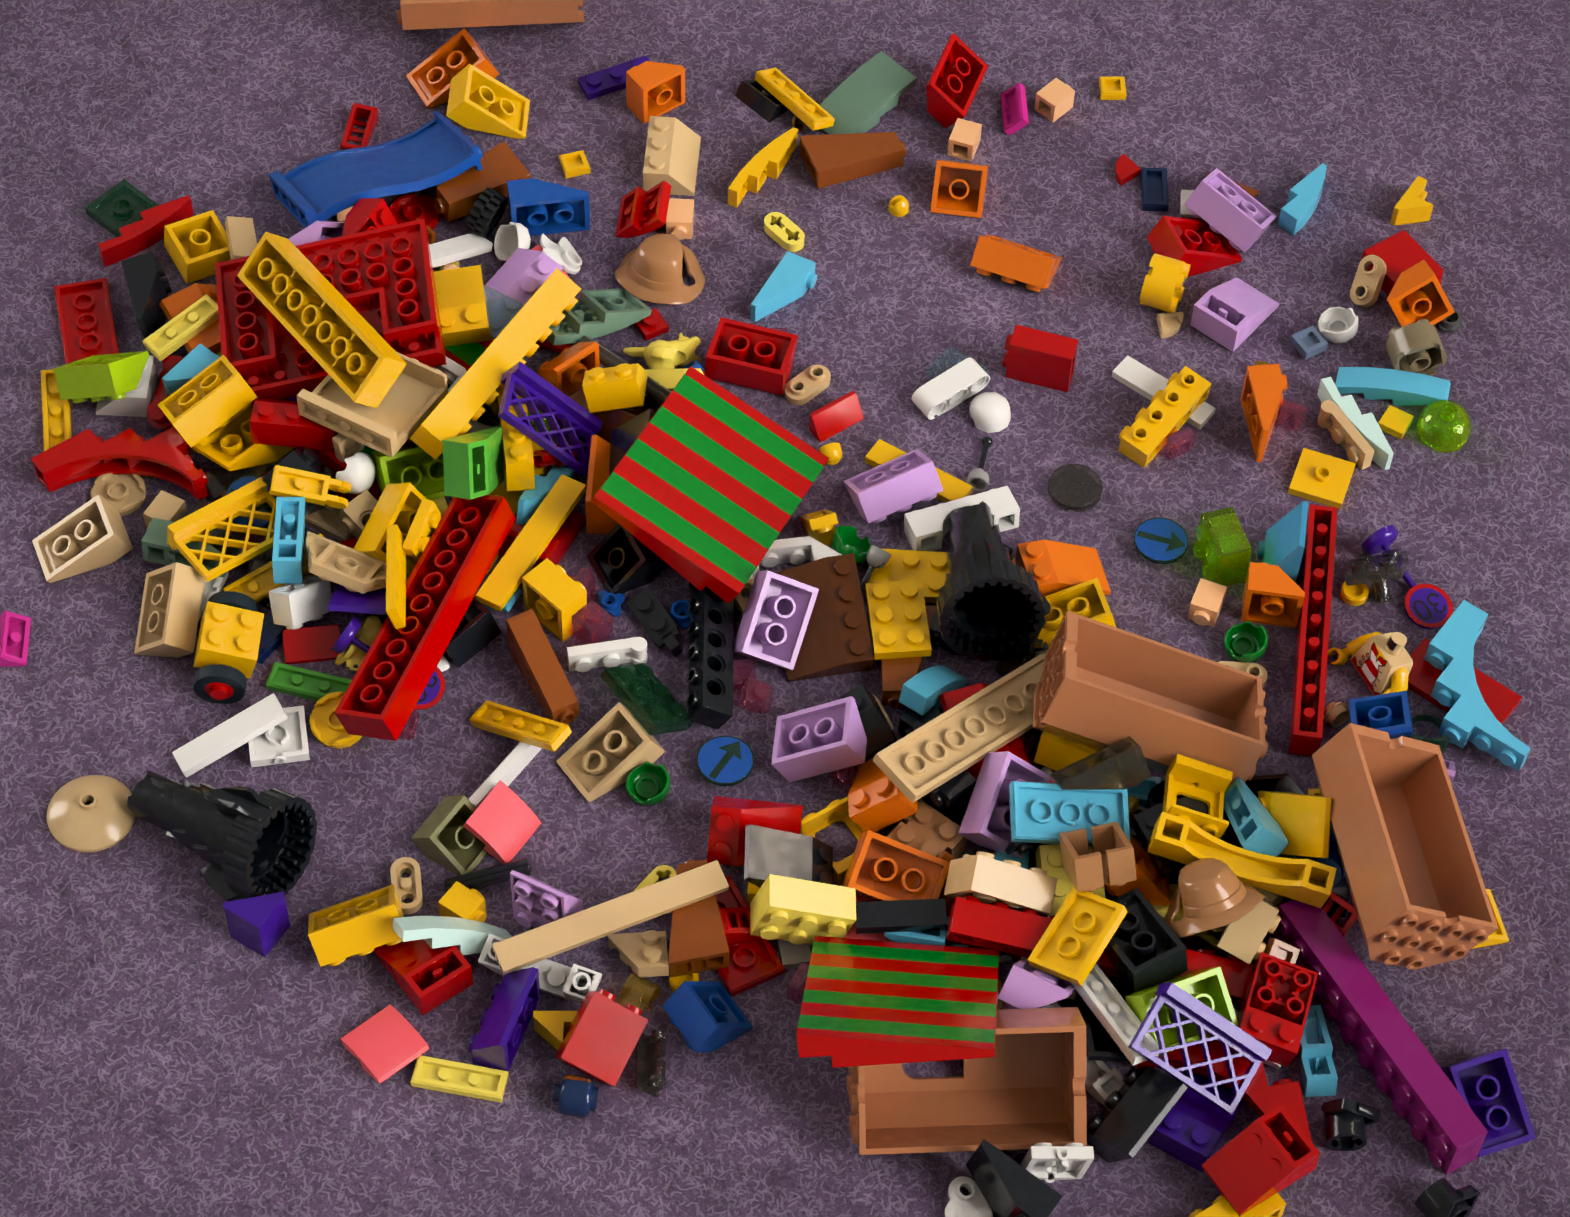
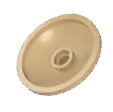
(93, 825)

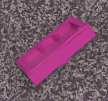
(1014, 108)

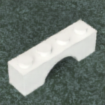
(929, 525)

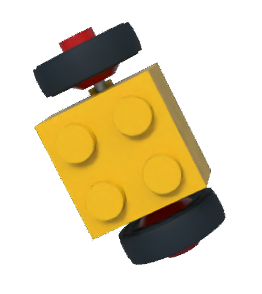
(227, 647)

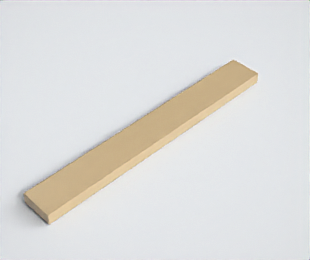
(609, 917)

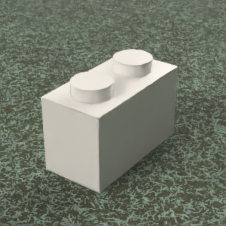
(300, 602)

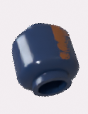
(575, 1095)

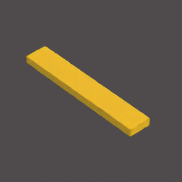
(530, 543)

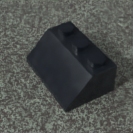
(1133, 1113)

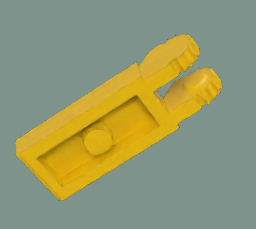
(312, 486)

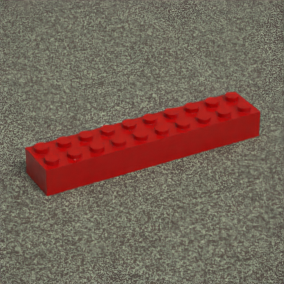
(436, 601)

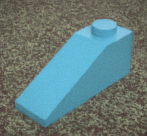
(784, 286)
(289, 540)
(1252, 821)

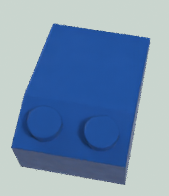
(547, 207)

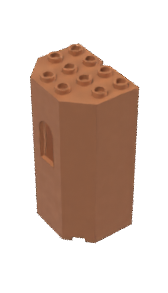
(481, 13)
(1117, 685)
(1403, 848)
(1011, 1100)

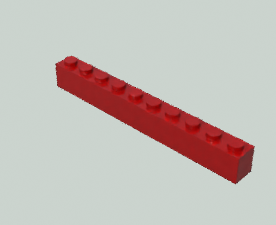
(1313, 632)
(1018, 933)

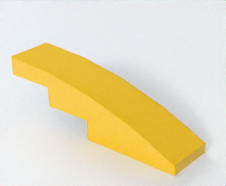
(765, 163)

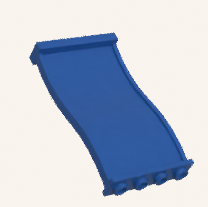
(391, 168)

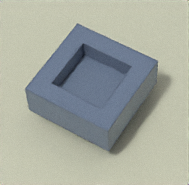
(1309, 342)

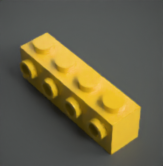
(1164, 416)

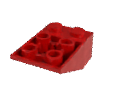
(368, 215)
(426, 973)
(1277, 1006)
(1262, 1160)

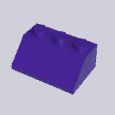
(506, 1019)

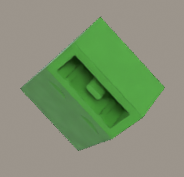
(473, 463)

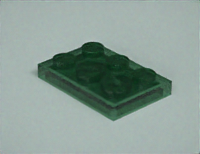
(646, 698)

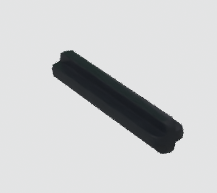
(490, 876)

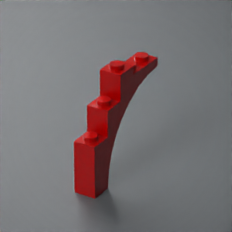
(90, 456)
(1258, 1093)

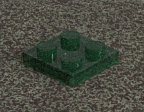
(119, 207)

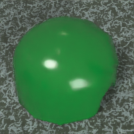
(847, 542)
(1246, 642)
(648, 784)

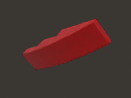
(145, 232)

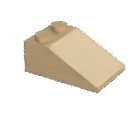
(83, 541)
(609, 753)

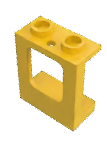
(1202, 783)
(814, 822)

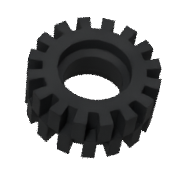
(486, 212)

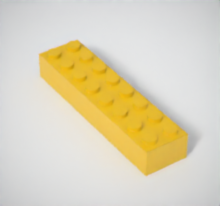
(321, 320)

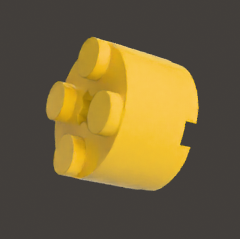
(1164, 283)

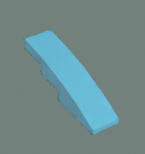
(1401, 386)

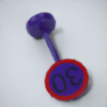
(1424, 603)
(435, 687)

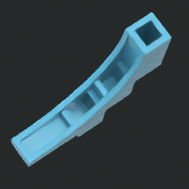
(1457, 688)

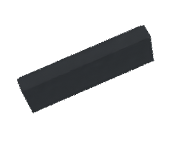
(901, 916)

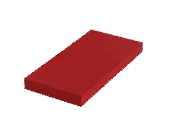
(86, 319)
(1423, 678)
(751, 960)

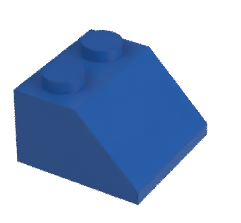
(1383, 712)
(706, 1015)

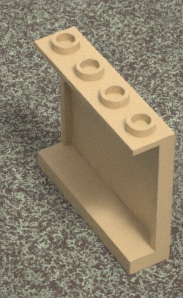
(390, 424)

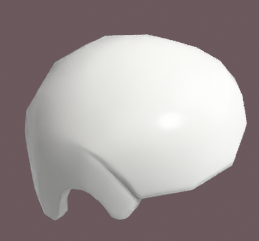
(509, 239)
(1338, 324)
(990, 412)
(359, 472)

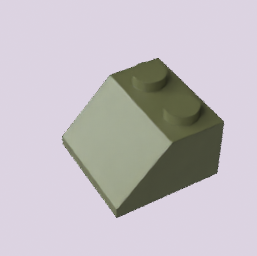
(445, 838)

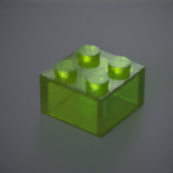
(1222, 547)

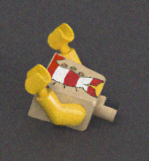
(1379, 661)

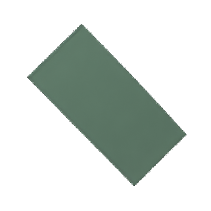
(867, 95)
(598, 315)

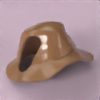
(655, 271)
(1210, 898)

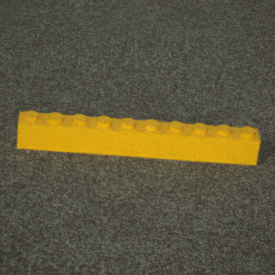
(485, 375)

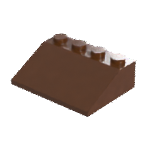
(838, 629)

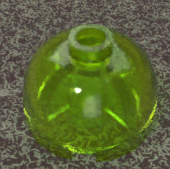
(1444, 426)

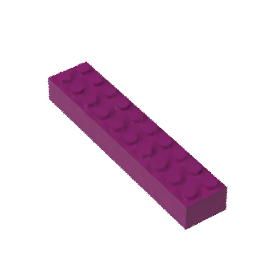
(1382, 1038)

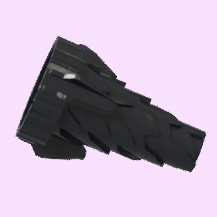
(988, 600)
(248, 838)

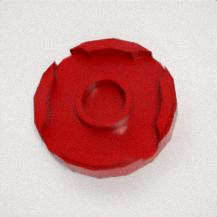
(424, 206)

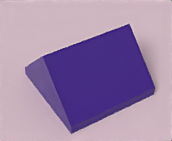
(258, 921)

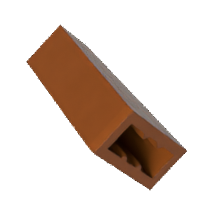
(850, 156)
(459, 194)
(541, 667)
(899, 670)
(697, 934)

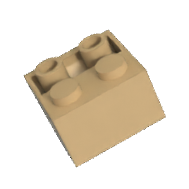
(1246, 935)

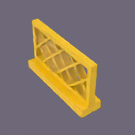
(220, 516)

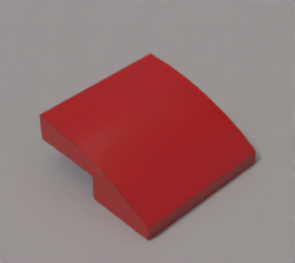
(643, 210)

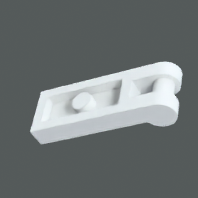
(607, 654)

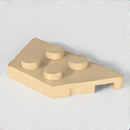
(344, 565)

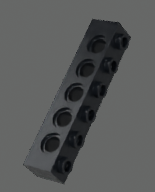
(710, 658)

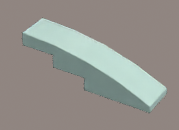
(1365, 423)
(445, 931)

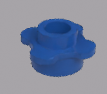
(616, 599)
(677, 608)

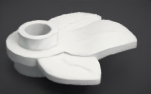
(562, 253)
(966, 1206)

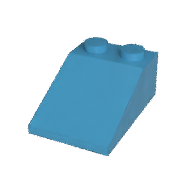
(1286, 541)

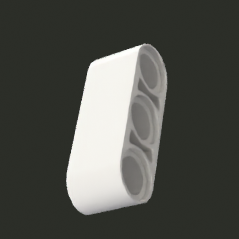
(950, 388)

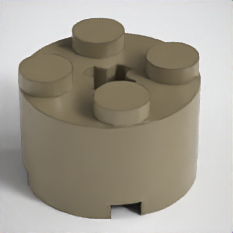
(1416, 348)

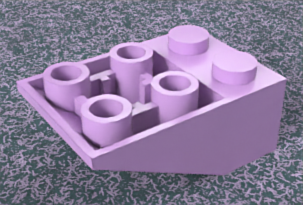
(1231, 312)
(538, 902)

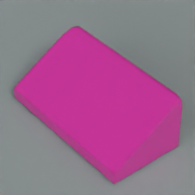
(14, 639)

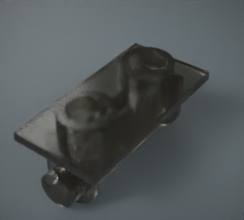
(648, 1065)

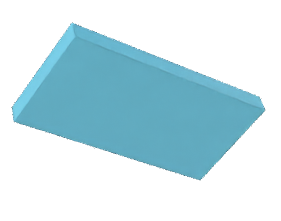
(1045, 810)

